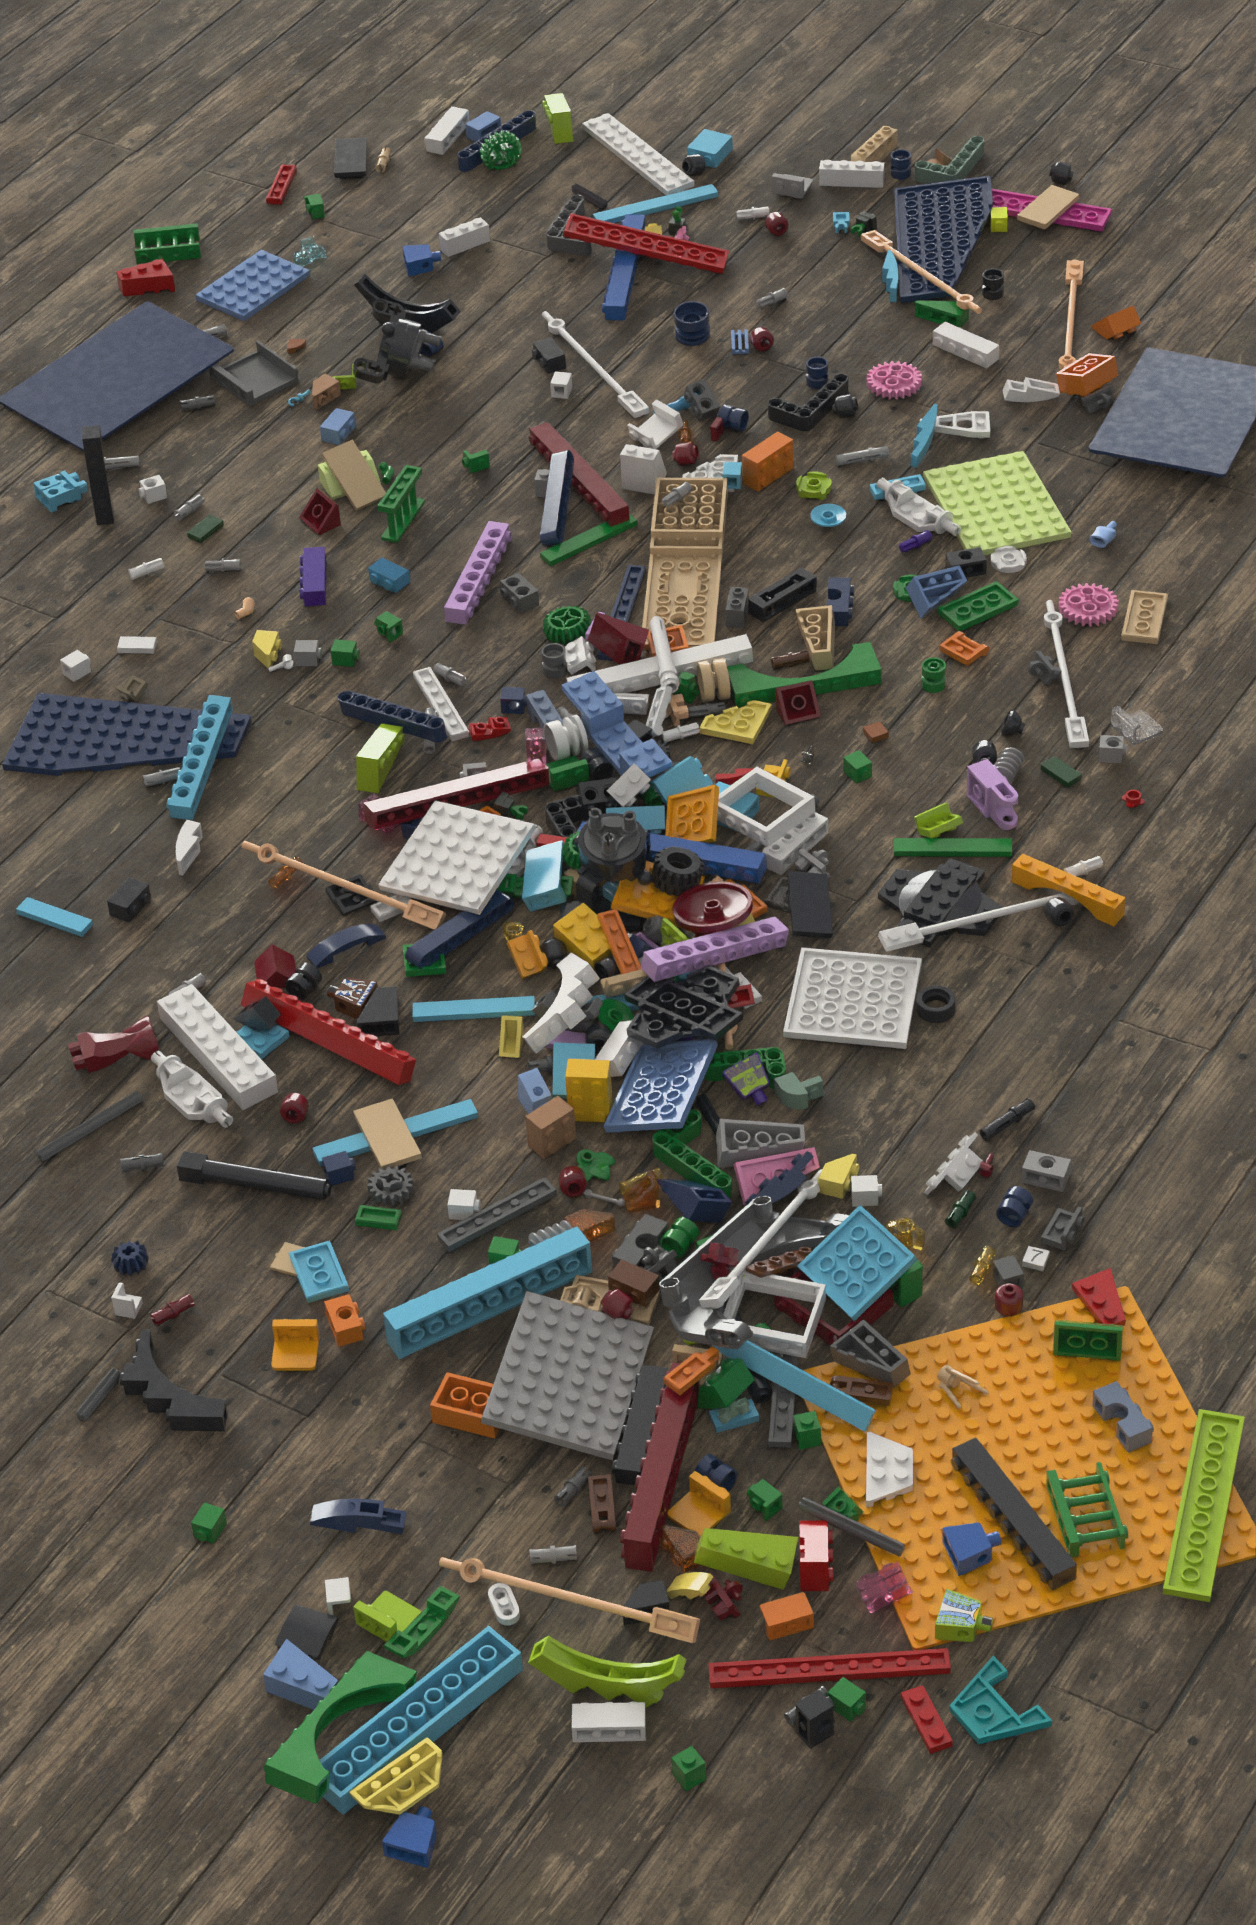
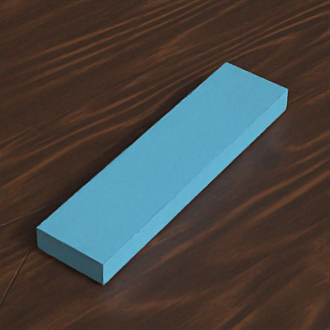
(54, 916)

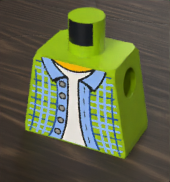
(960, 1618)

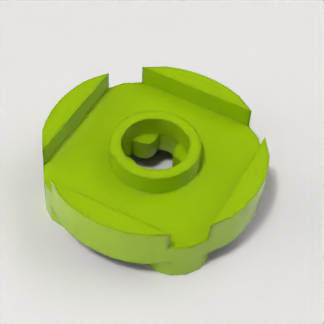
(814, 485)

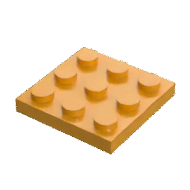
(693, 814)

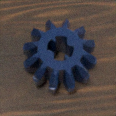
(129, 1258)

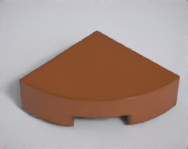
(295, 344)

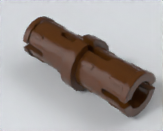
(790, 659)

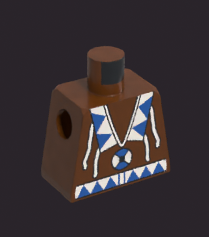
(352, 995)

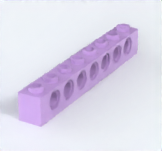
(477, 572)
(714, 948)

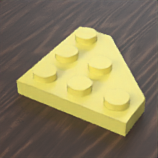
(738, 723)

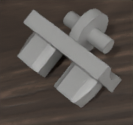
(816, 862)

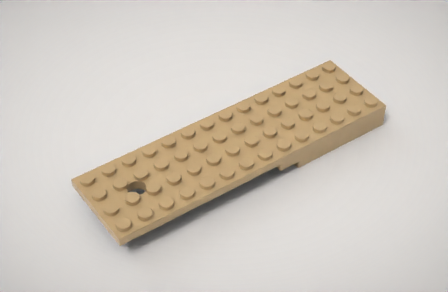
(687, 558)

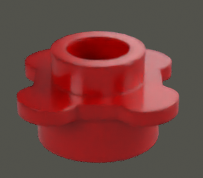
(1133, 798)

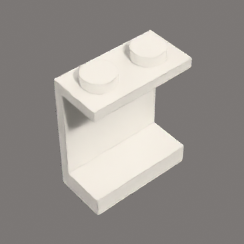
(657, 427)

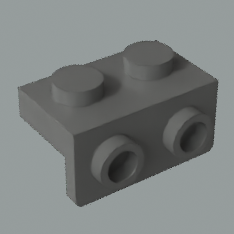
(1063, 1228)

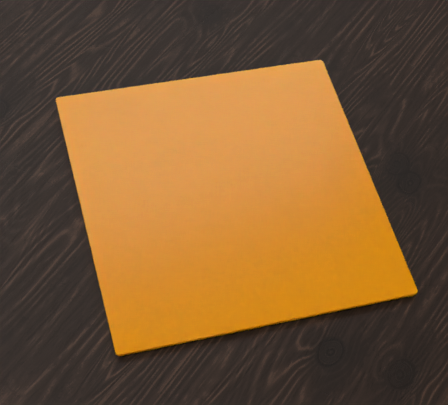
(1029, 1424)

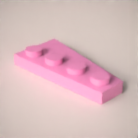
(754, 1171)

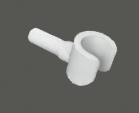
(287, 663)

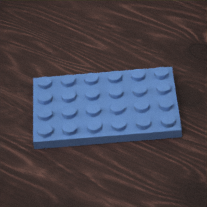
(252, 285)
(661, 1086)

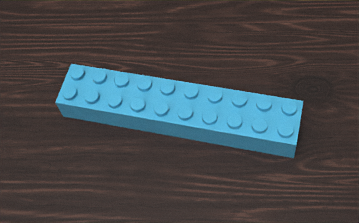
(487, 1292)
(421, 1712)

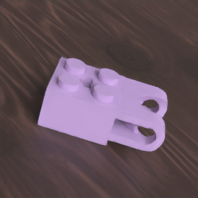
(992, 793)

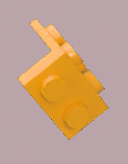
(295, 1344)
(702, 1506)

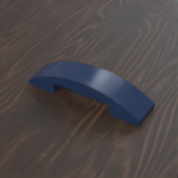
(323, 952)

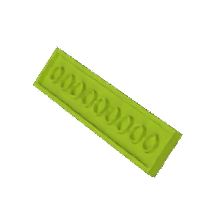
(1203, 1506)

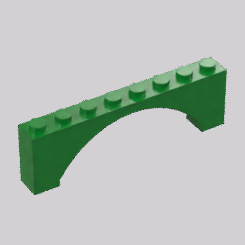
(855, 671)
(296, 1763)

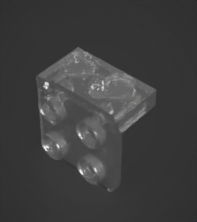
(1136, 726)

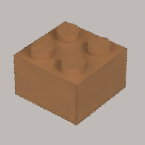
(550, 1127)

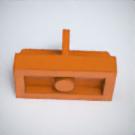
(787, 1616)

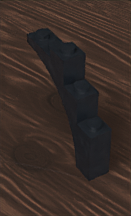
(430, 316)
(181, 1407)

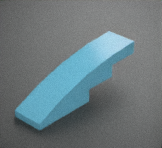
(890, 276)
(924, 436)

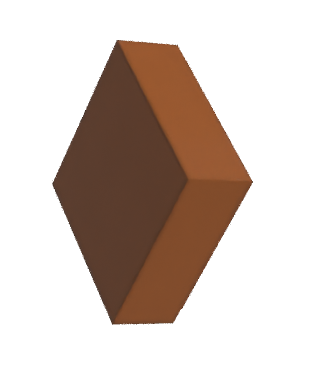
(875, 732)

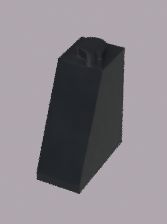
(381, 1013)

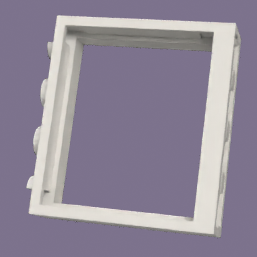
(802, 808)
(787, 1287)

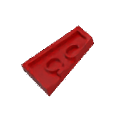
(1101, 1297)

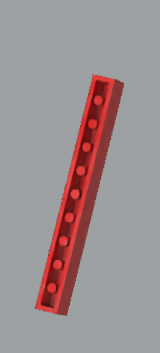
(334, 1033)

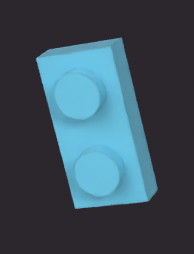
(744, 1419)

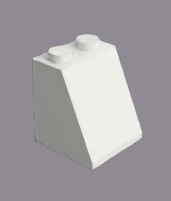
(641, 468)

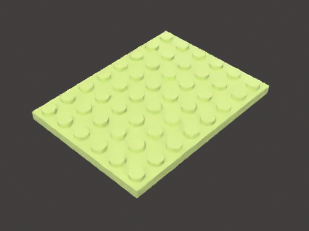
(997, 503)

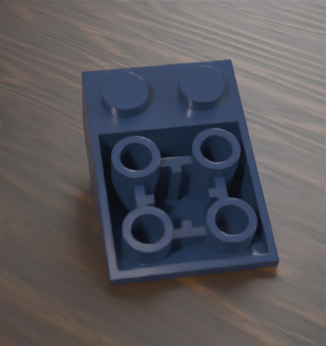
(696, 1200)

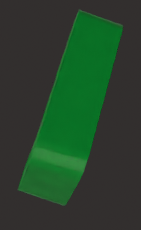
(771, 1059)

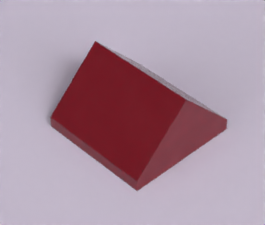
(321, 513)
(797, 702)
(275, 966)

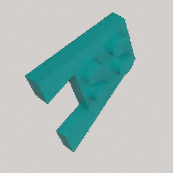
(987, 1714)

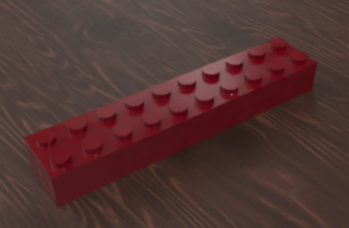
(658, 1476)

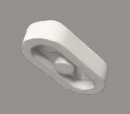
(504, 1606)

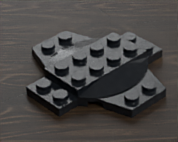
(939, 897)
(683, 1008)

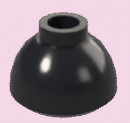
(1012, 723)

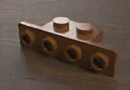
(779, 1265)

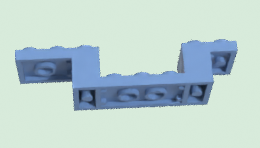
(606, 727)

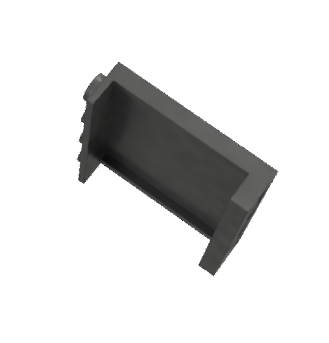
(256, 375)

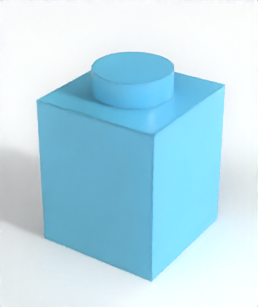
(733, 473)

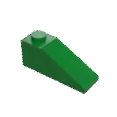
(941, 312)

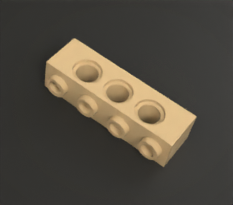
(877, 146)

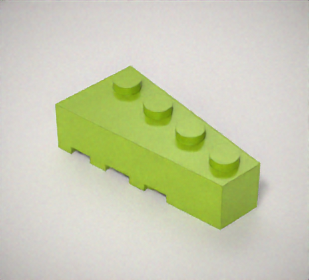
(378, 757)
(748, 1555)

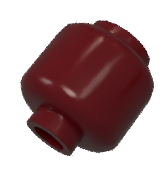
(776, 224)
(761, 339)
(685, 453)
(294, 1108)
(572, 1181)
(1009, 1299)
(617, 1304)

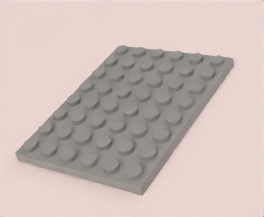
(567, 1375)

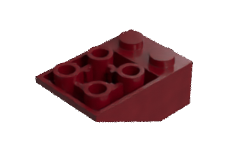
(618, 638)

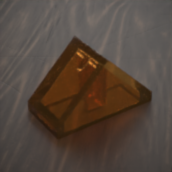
(643, 1194)

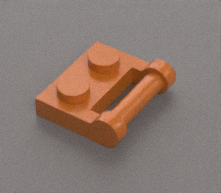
(963, 648)

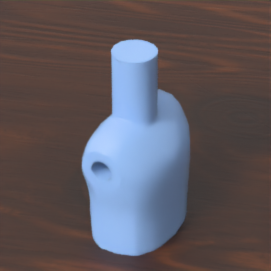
(1103, 535)

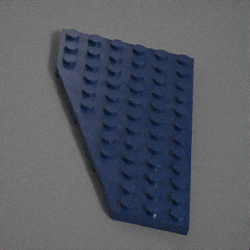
(939, 231)
(107, 734)

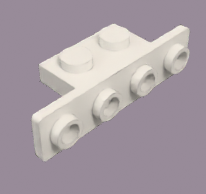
(959, 1169)

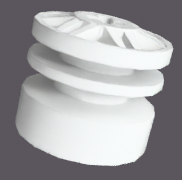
(566, 738)

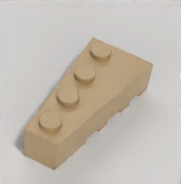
(818, 632)

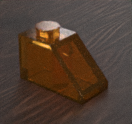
(592, 1223)

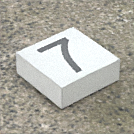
(1035, 1258)

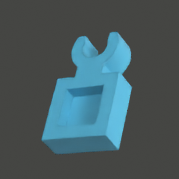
(841, 221)

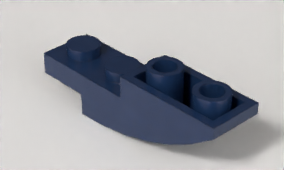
(786, 1182)
(354, 1513)

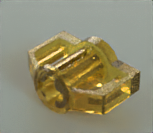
(512, 930)
(905, 1233)

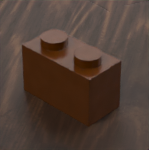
(635, 1282)

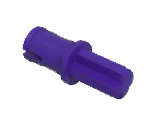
(915, 541)

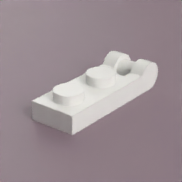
(658, 710)

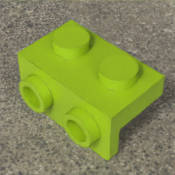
(937, 821)

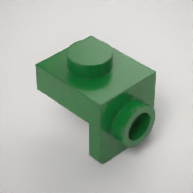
(476, 461)

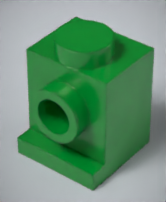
(314, 206)
(389, 626)
(687, 687)
(765, 1499)
(843, 1504)

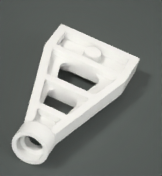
(979, 429)

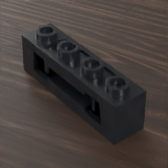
(782, 594)

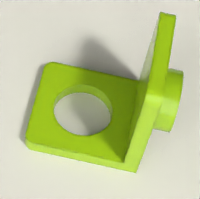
(348, 381)

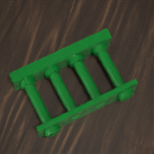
(167, 235)
(398, 495)
(1068, 1522)

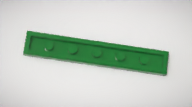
(584, 541)
(953, 847)

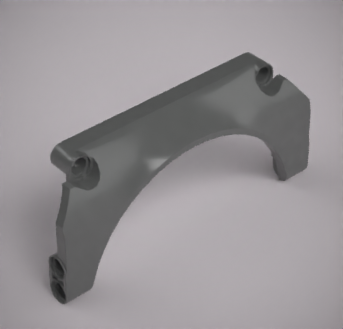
(693, 1276)

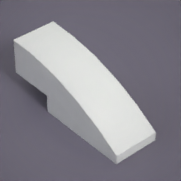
(1030, 390)
(188, 845)

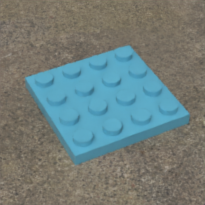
(857, 1262)

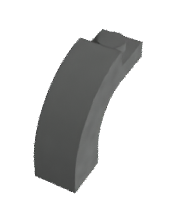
(591, 1010)

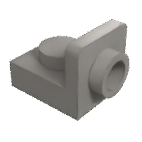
(473, 769)

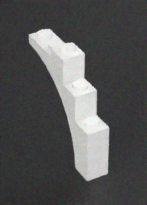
(566, 1008)

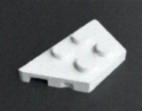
(887, 1469)

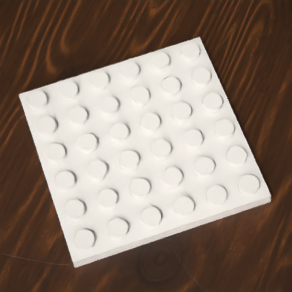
(457, 857)
(853, 998)

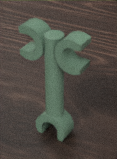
(738, 1406)

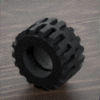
(676, 870)

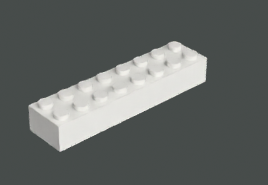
(217, 1047)

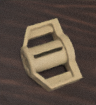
(578, 1300)

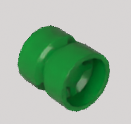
(933, 675)
(680, 1236)

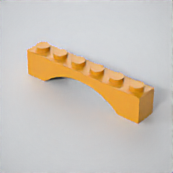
(1099, 901)

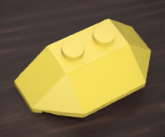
(402, 1780)

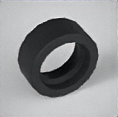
(936, 1015)

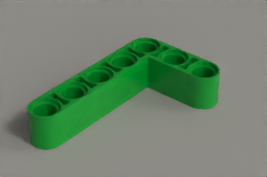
(671, 1149)

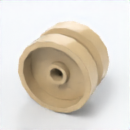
(713, 680)

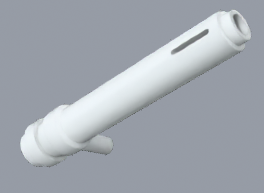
(667, 671)

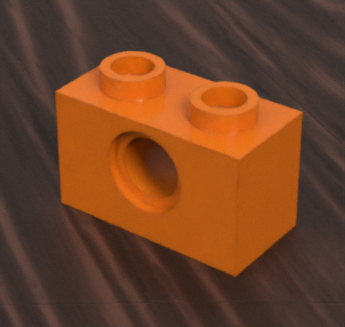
(344, 1320)

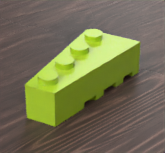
(559, 117)

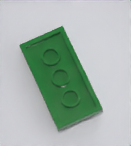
(978, 606)

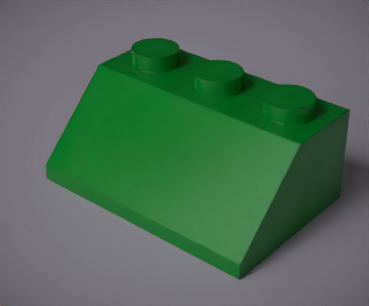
(1088, 1340)

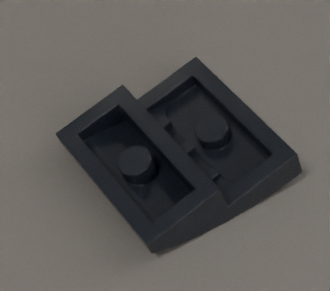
(349, 901)
(307, 1630)

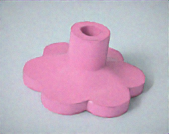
(681, 234)

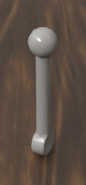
(588, 1194)

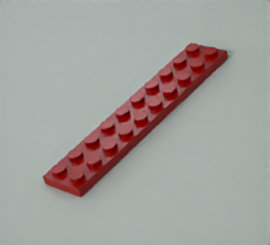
(646, 243)

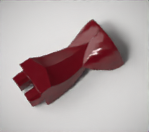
(105, 1049)

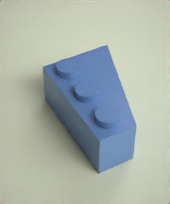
(935, 588)
(297, 1677)

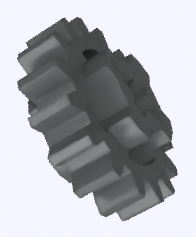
(390, 1185)

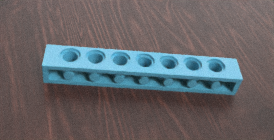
(200, 757)

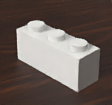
(464, 237)
(619, 1049)
(609, 1722)

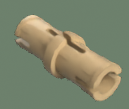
(383, 160)

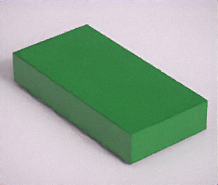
(378, 1217)

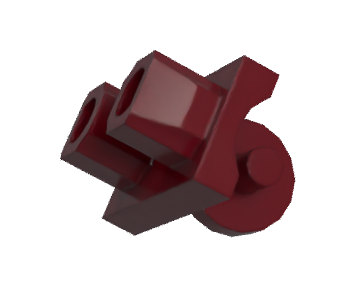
(722, 1258)
(726, 1606)

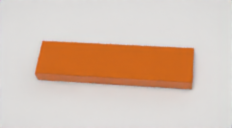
(618, 941)

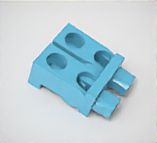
(59, 490)

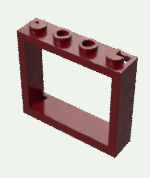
(824, 1330)

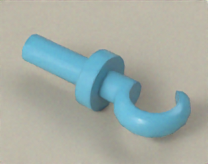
(300, 397)

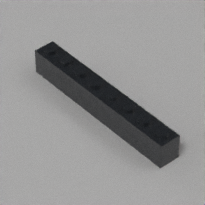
(1013, 1514)

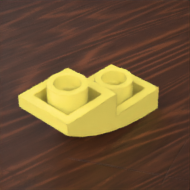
(690, 1585)

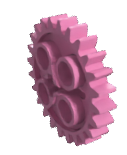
(894, 380)
(1088, 604)

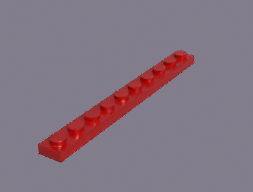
(829, 1668)

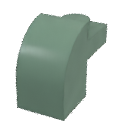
(795, 1093)

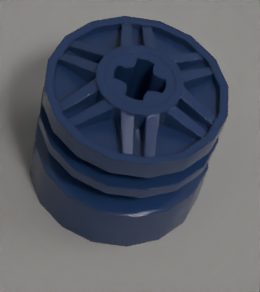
(692, 323)

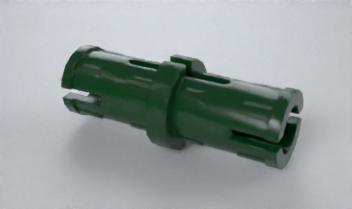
(960, 1209)

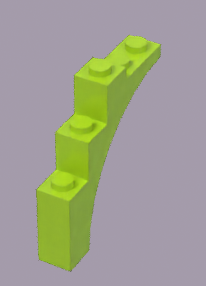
(609, 1679)

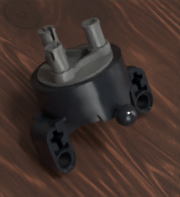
(399, 346)
(610, 850)

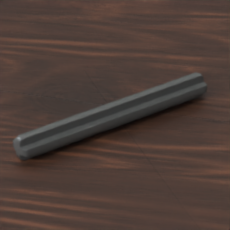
(851, 1526)

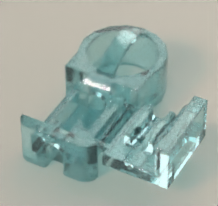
(310, 252)

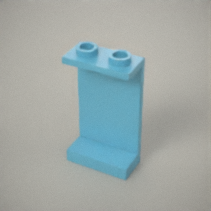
(543, 877)

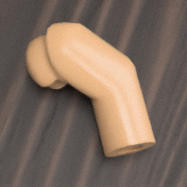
(248, 608)

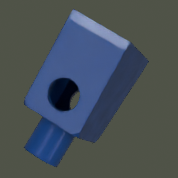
(419, 259)
(969, 1546)
(412, 1838)

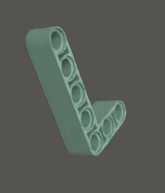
(959, 167)

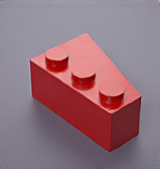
(145, 277)
(815, 1555)

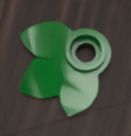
(596, 1164)

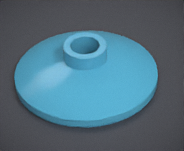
(828, 515)

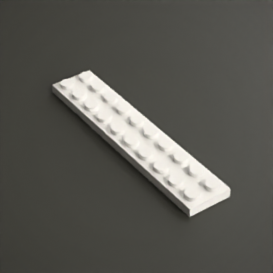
(638, 154)

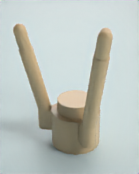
(951, 1378)

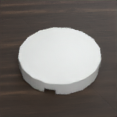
(1008, 559)

